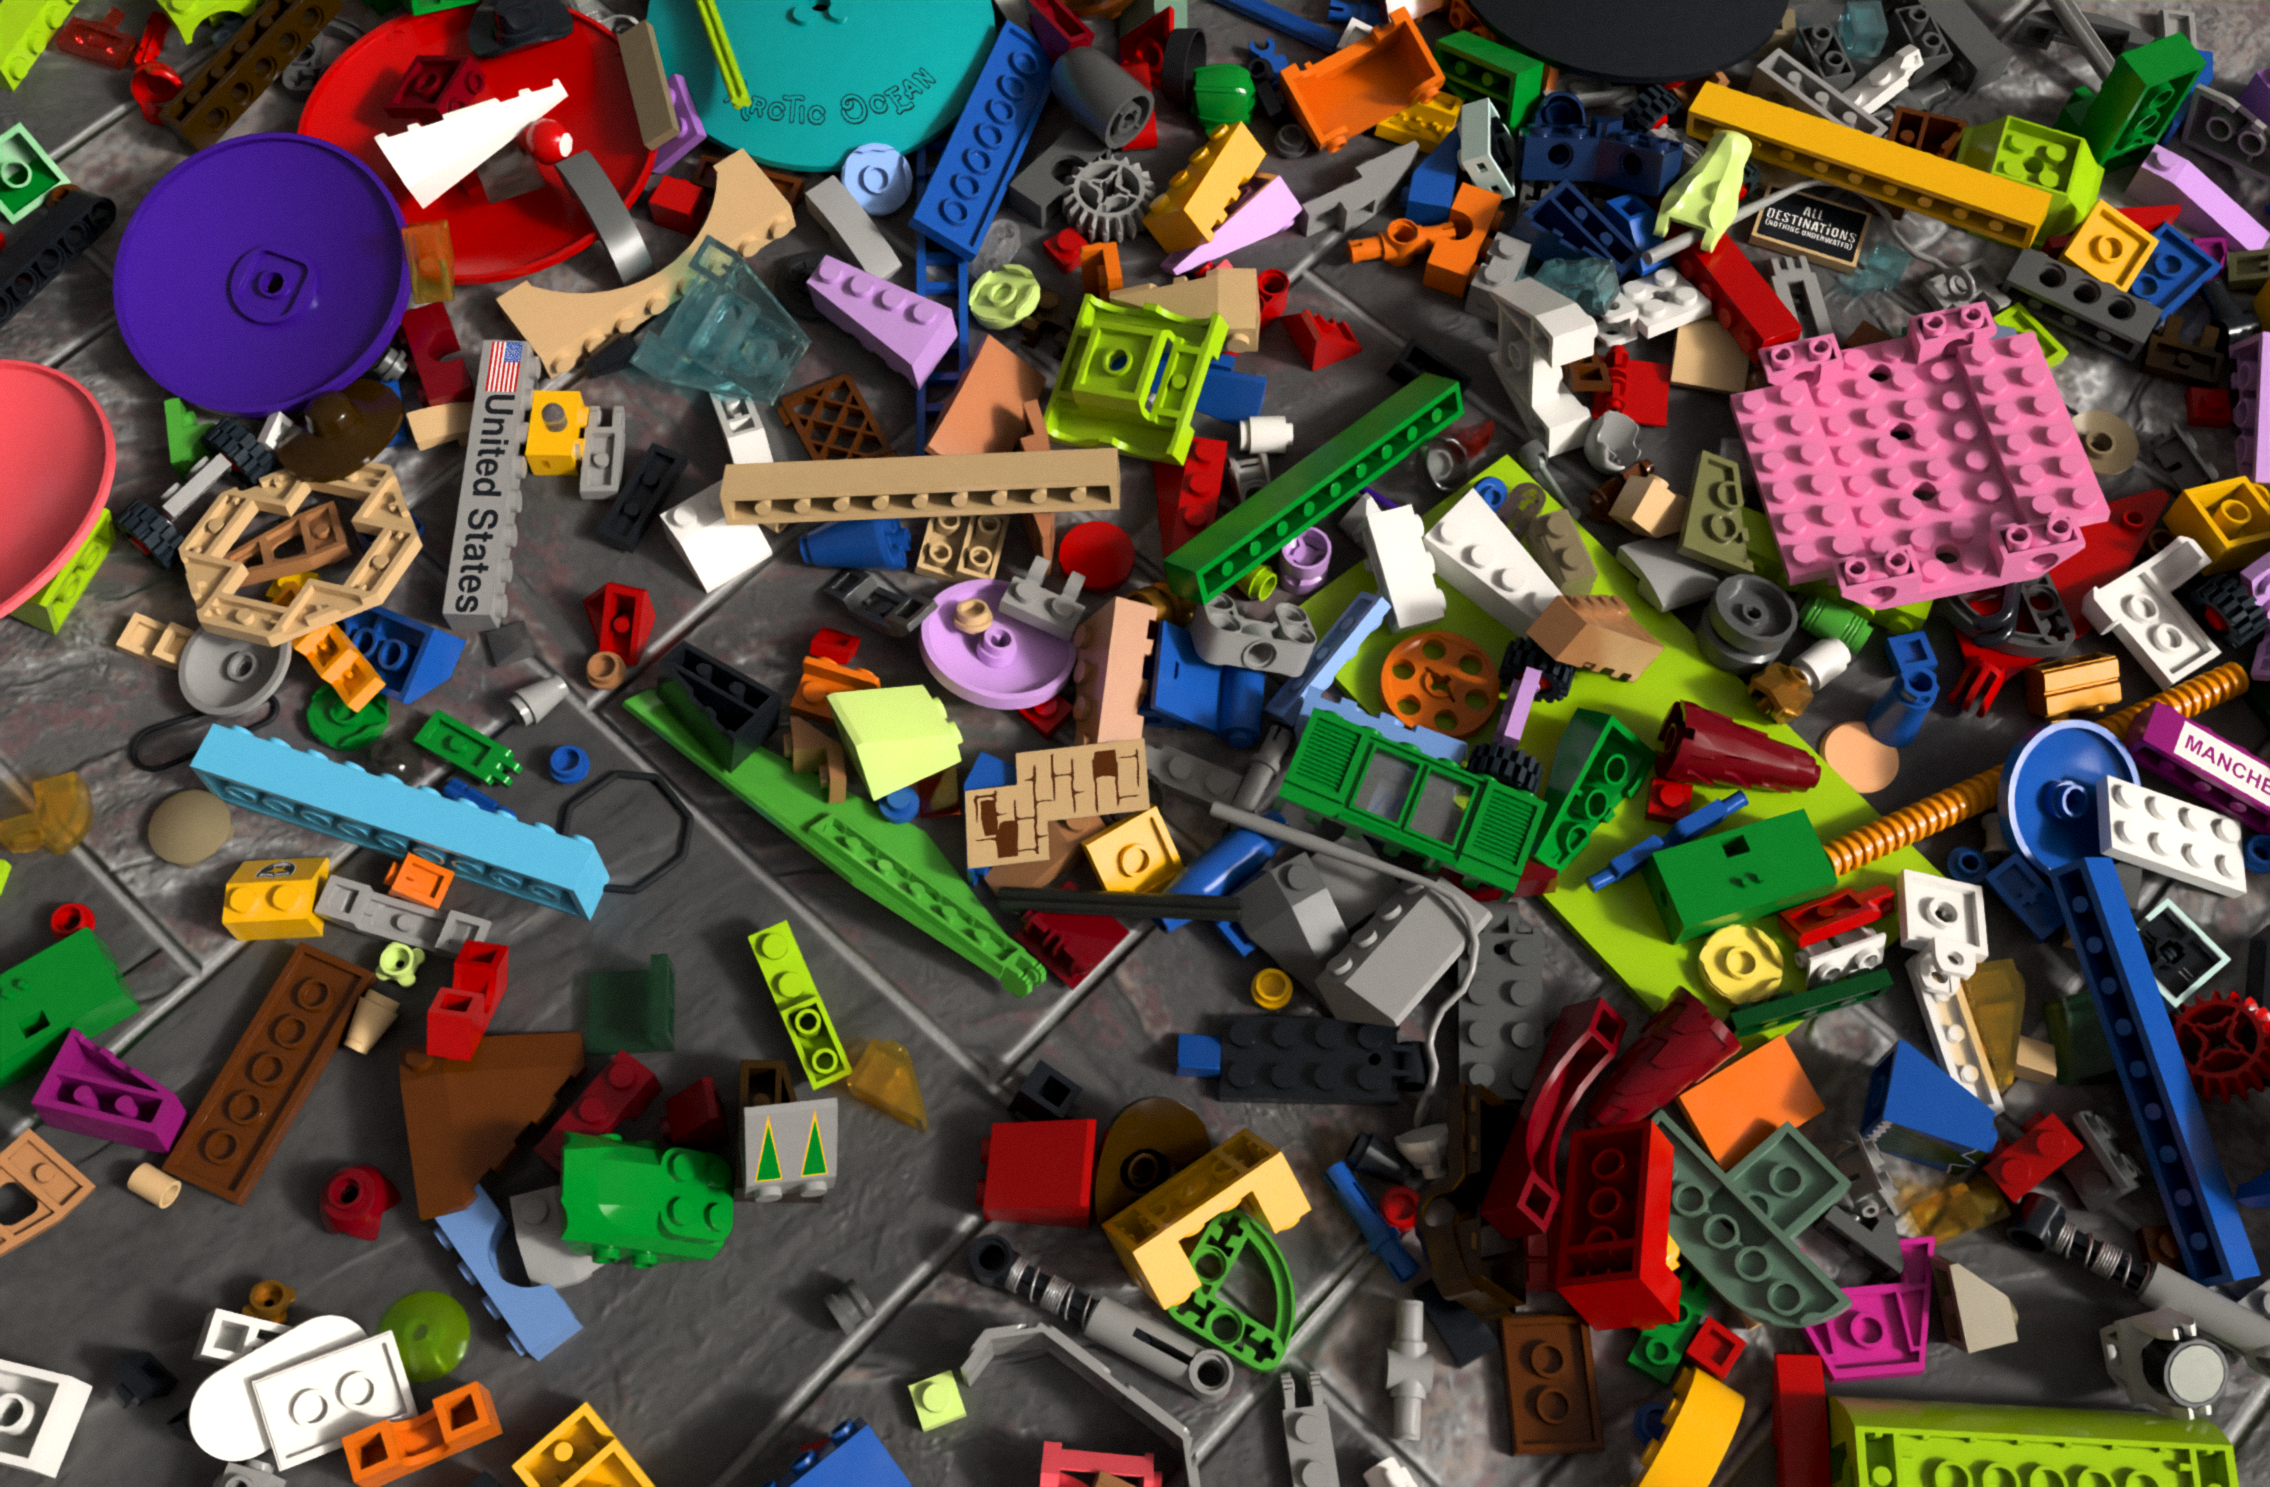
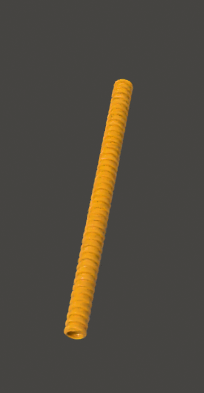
(1980, 791)

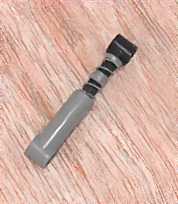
(2042, 1227)
(1106, 1321)

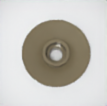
(2112, 438)

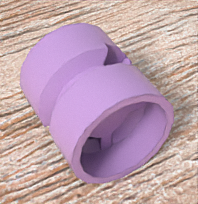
(1305, 563)

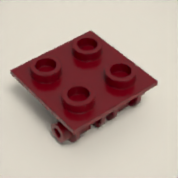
(1070, 942)

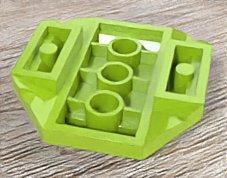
(2037, 159)

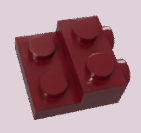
(435, 87)

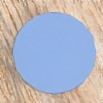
(877, 178)

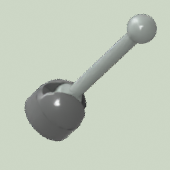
(1534, 457)

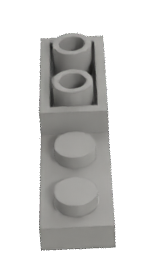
(1372, 189)

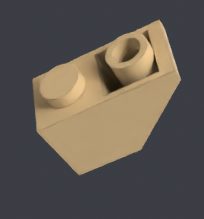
(1649, 507)

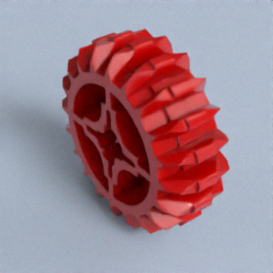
(2234, 1020)

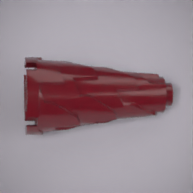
(1714, 749)
(1674, 1051)

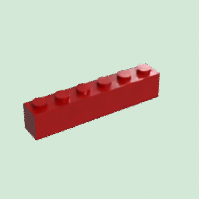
(1737, 292)

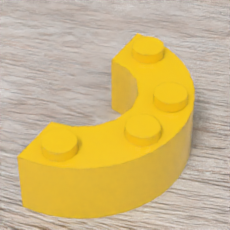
(1695, 1435)

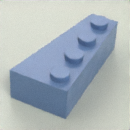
(1427, 740)

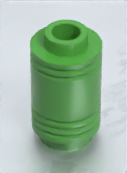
(1828, 619)

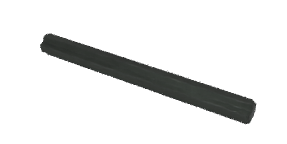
(1121, 904)

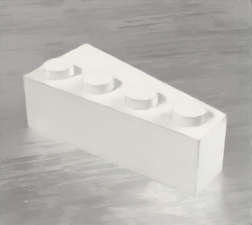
(1489, 565)

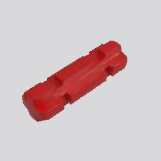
(152, 38)

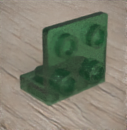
(633, 1009)

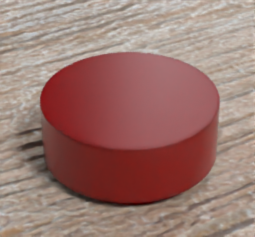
(1399, 1207)

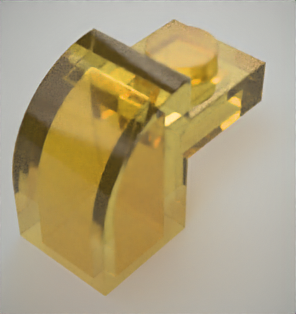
(60, 818)

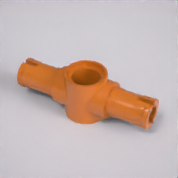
(1399, 242)

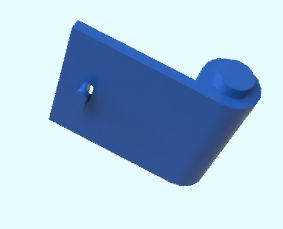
(1206, 695)

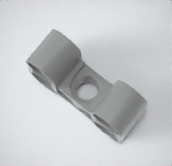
(1271, 646)

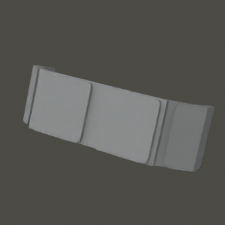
(1022, 1338)

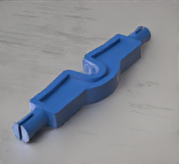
(1680, 833)

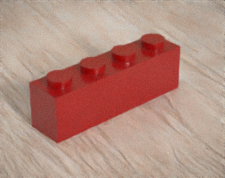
(1189, 493)

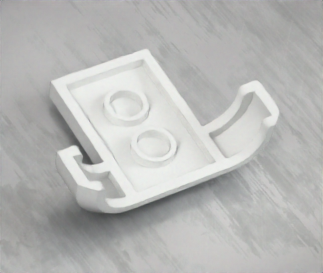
(2149, 616)

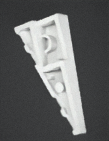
(444, 152)

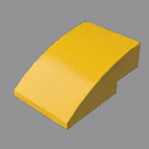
(581, 1454)

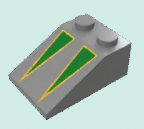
(789, 1149)

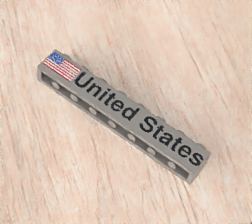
(491, 487)

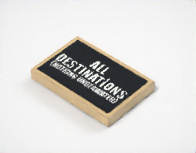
(1812, 227)

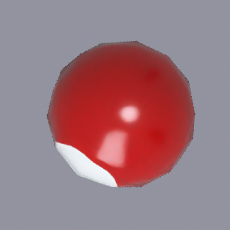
(548, 141)

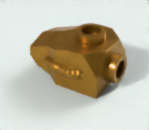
(1782, 688)

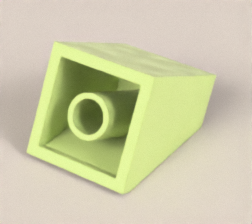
(894, 735)

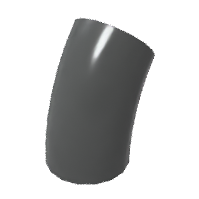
(1101, 95)

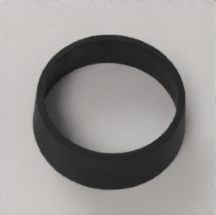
(1183, 53)

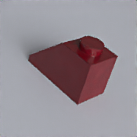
(696, 1117)

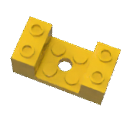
(1235, 1173)

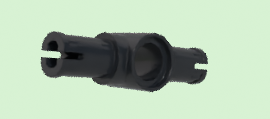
(2232, 321)

